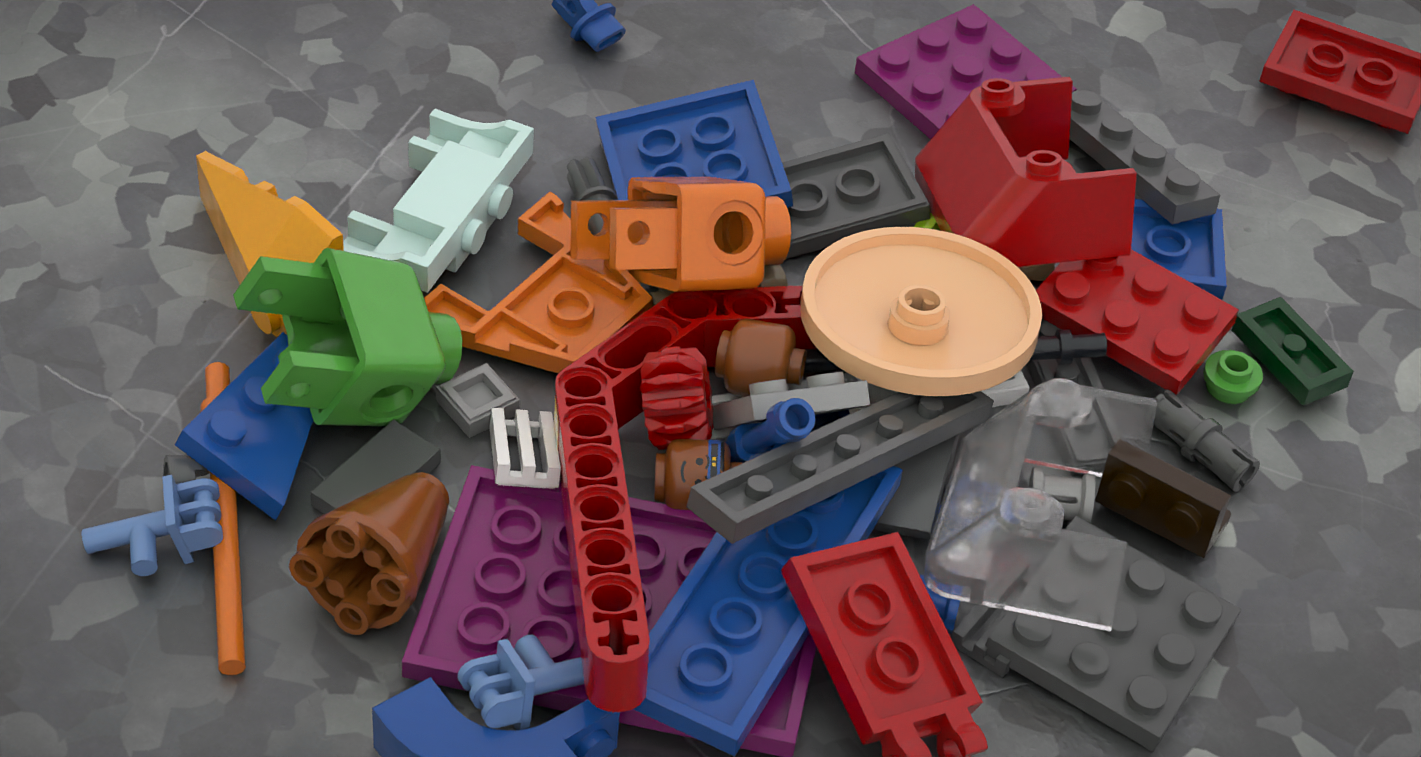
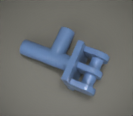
(188, 518)
(510, 679)

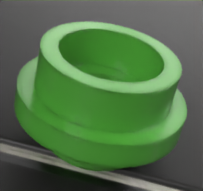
(1232, 376)

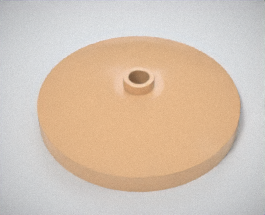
(920, 311)

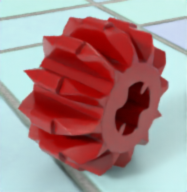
(676, 396)

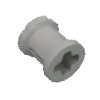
(1080, 489)

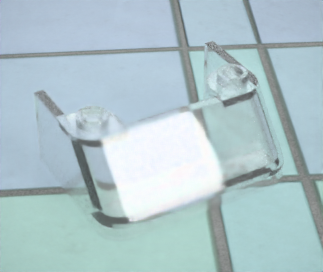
(1008, 541)

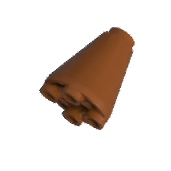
(373, 552)

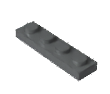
(1118, 144)

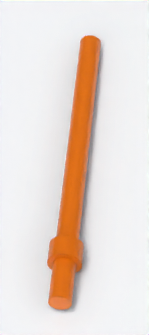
(226, 555)

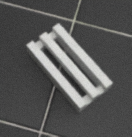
(524, 431)

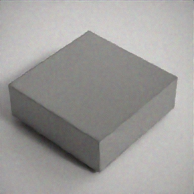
(472, 396)

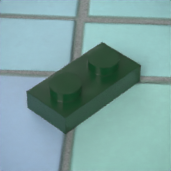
(1292, 351)

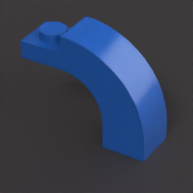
(428, 725)

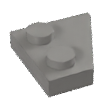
(824, 393)

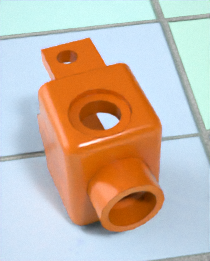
(686, 232)

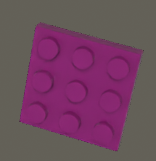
(941, 63)

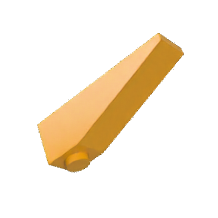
(258, 223)

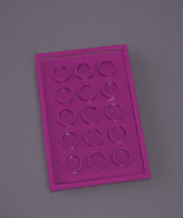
(511, 577)

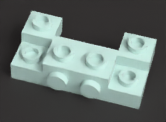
(452, 200)

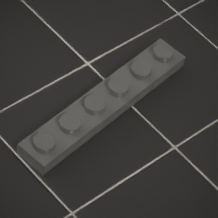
(831, 460)

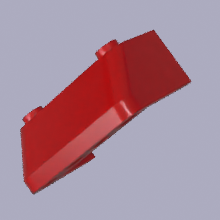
(1005, 181)

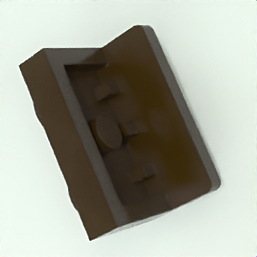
(1163, 498)

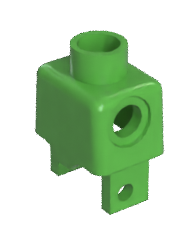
(355, 334)

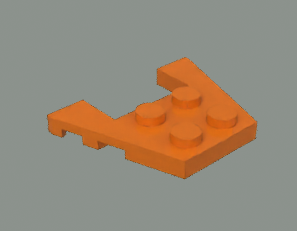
(557, 309)

